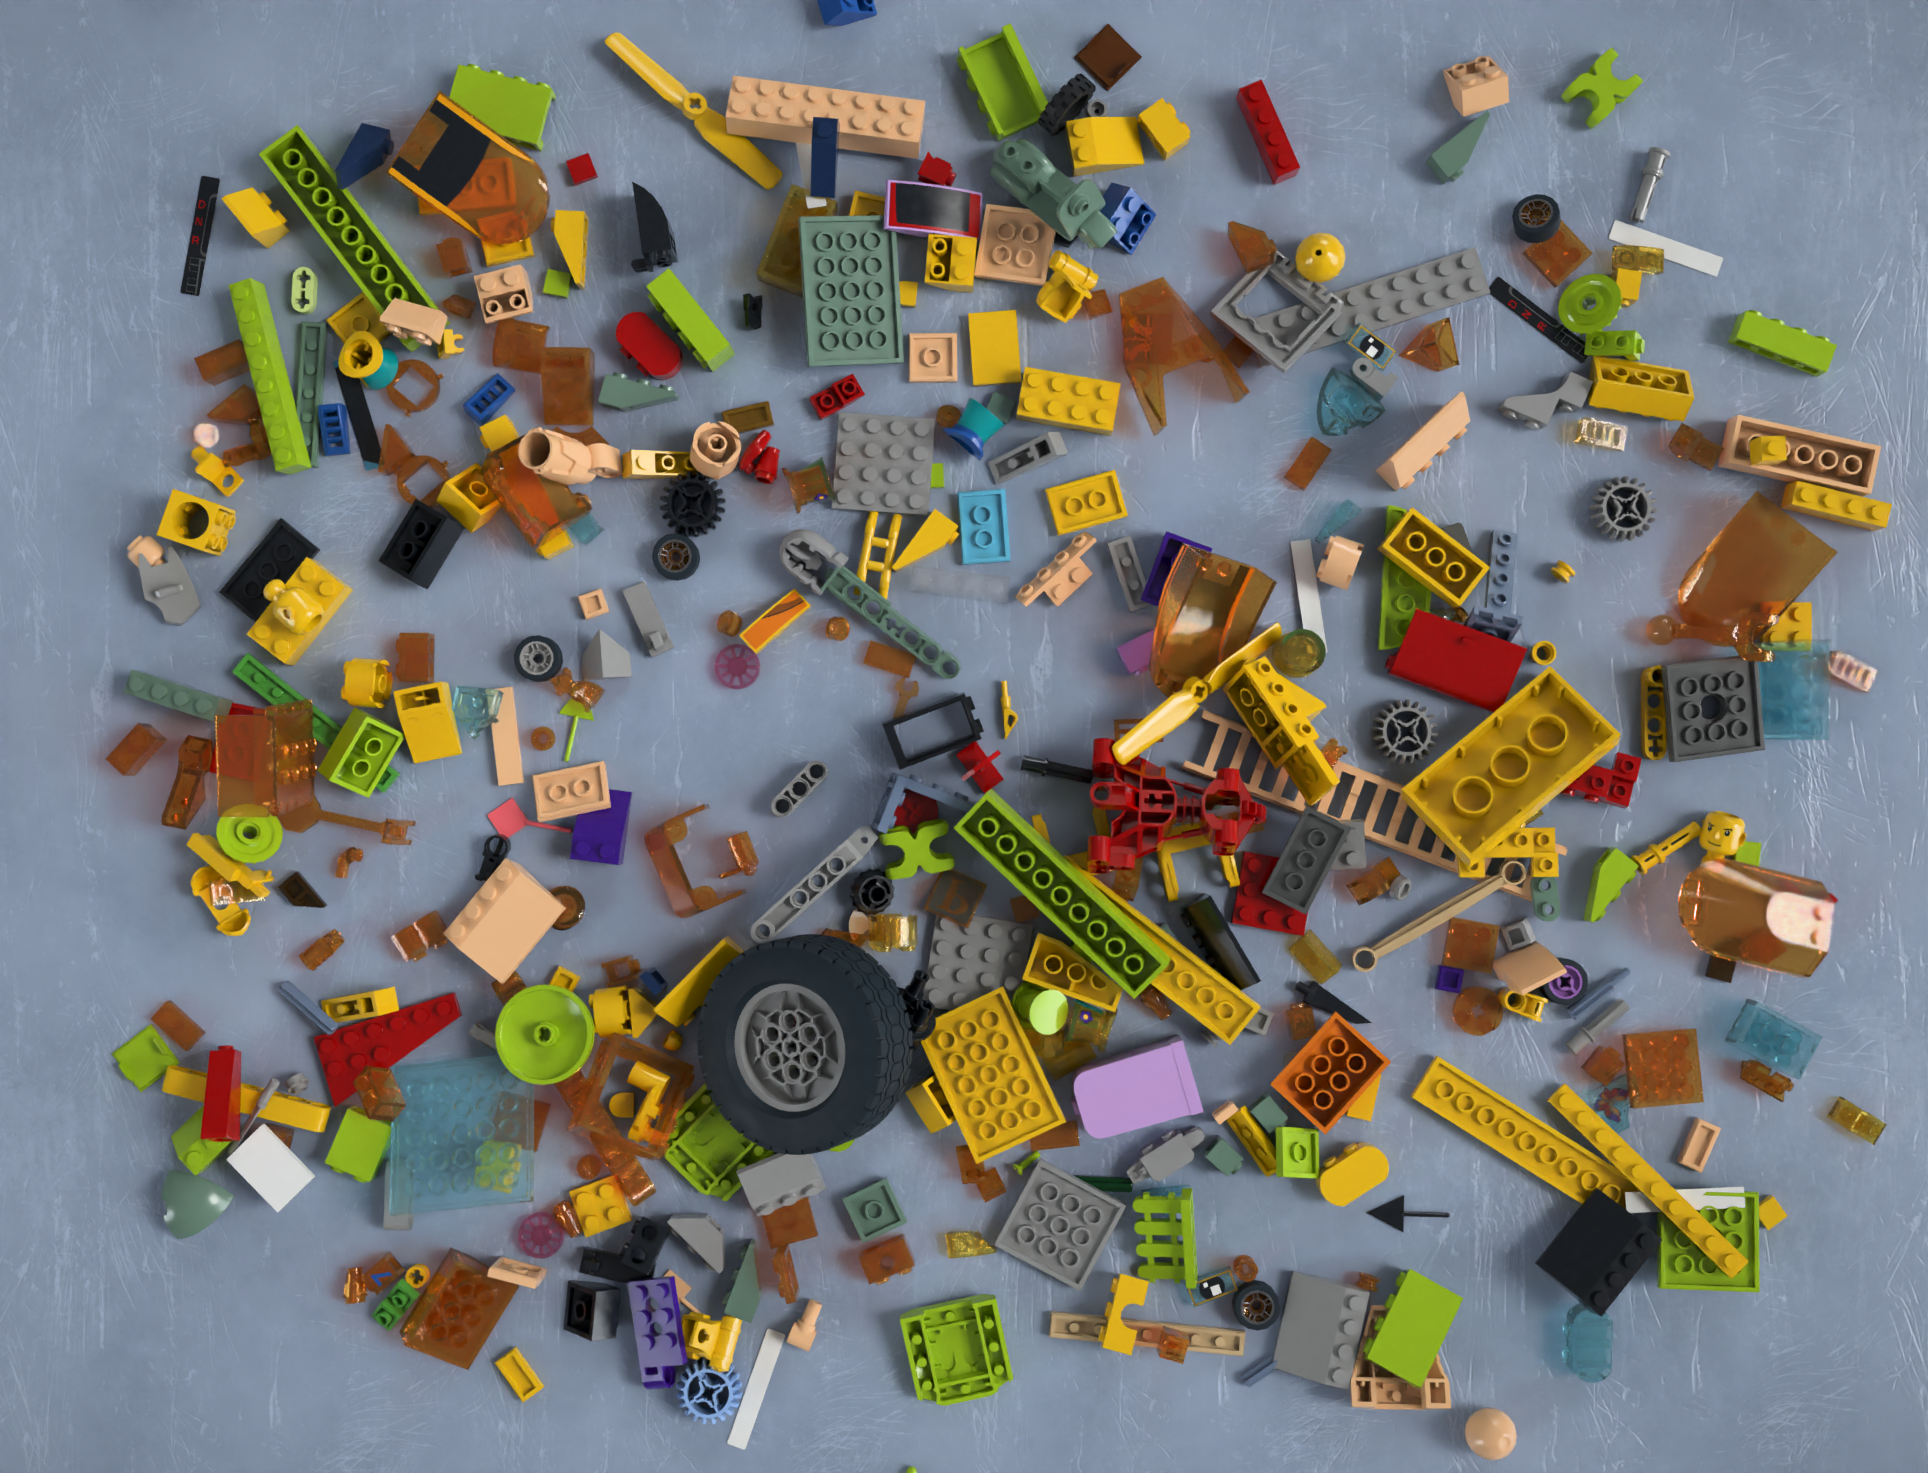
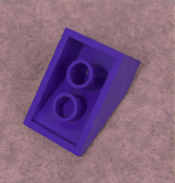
(1163, 562)
(603, 833)

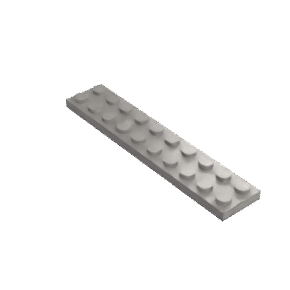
(1386, 300)

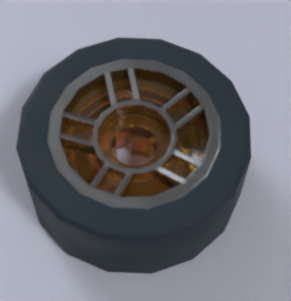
(1540, 208)
(667, 547)
(1253, 1317)

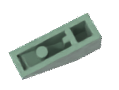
(1454, 155)

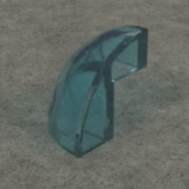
(1345, 404)

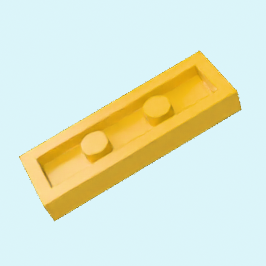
(1254, 1140)

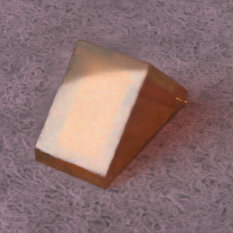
(394, 451)

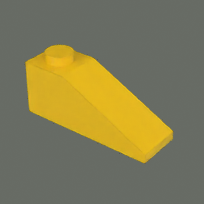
(572, 235)
(930, 538)
(361, 1005)

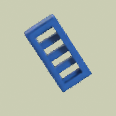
(494, 406)
(324, 420)

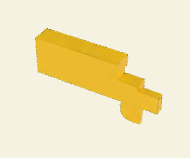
(231, 870)

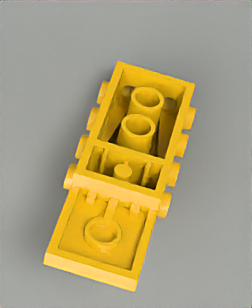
(1285, 712)

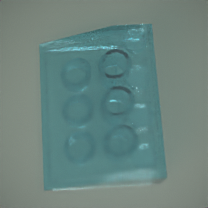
(1796, 689)

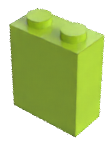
(359, 1145)

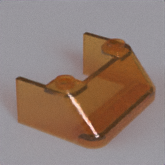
(684, 899)

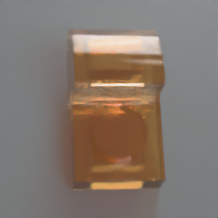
(1692, 446)
(1374, 881)

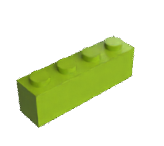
(1782, 343)

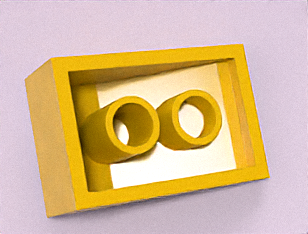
(1103, 144)

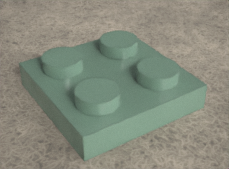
(874, 1210)

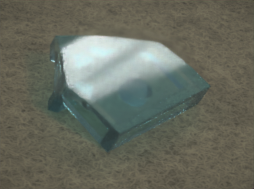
(476, 707)

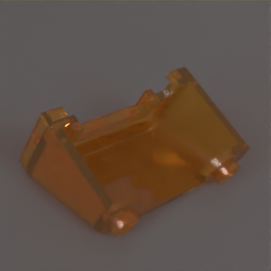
(533, 503)

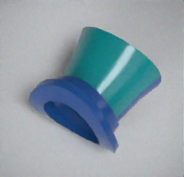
(974, 428)

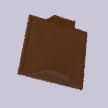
(1108, 57)

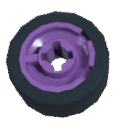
(1575, 985)

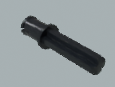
(1057, 769)

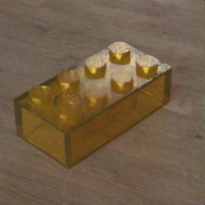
(782, 258)

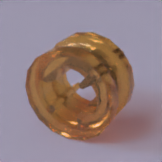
(1368, 1281)

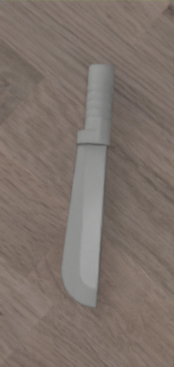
(261, 1103)

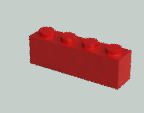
(1267, 132)

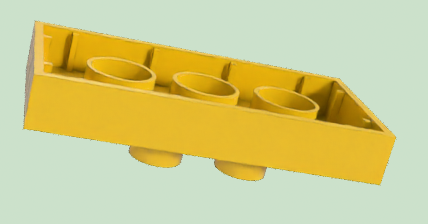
(1510, 766)

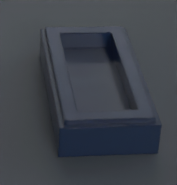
(654, 981)

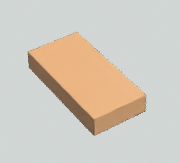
(1698, 1145)

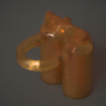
(743, 855)

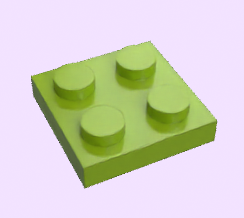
(1297, 1152)

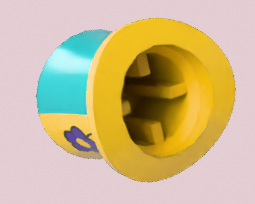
(367, 360)

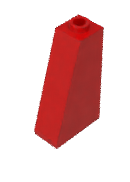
(222, 1096)

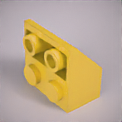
(951, 262)

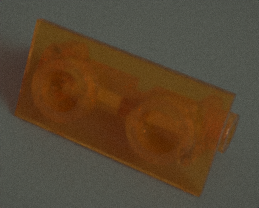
(1758, 1075)

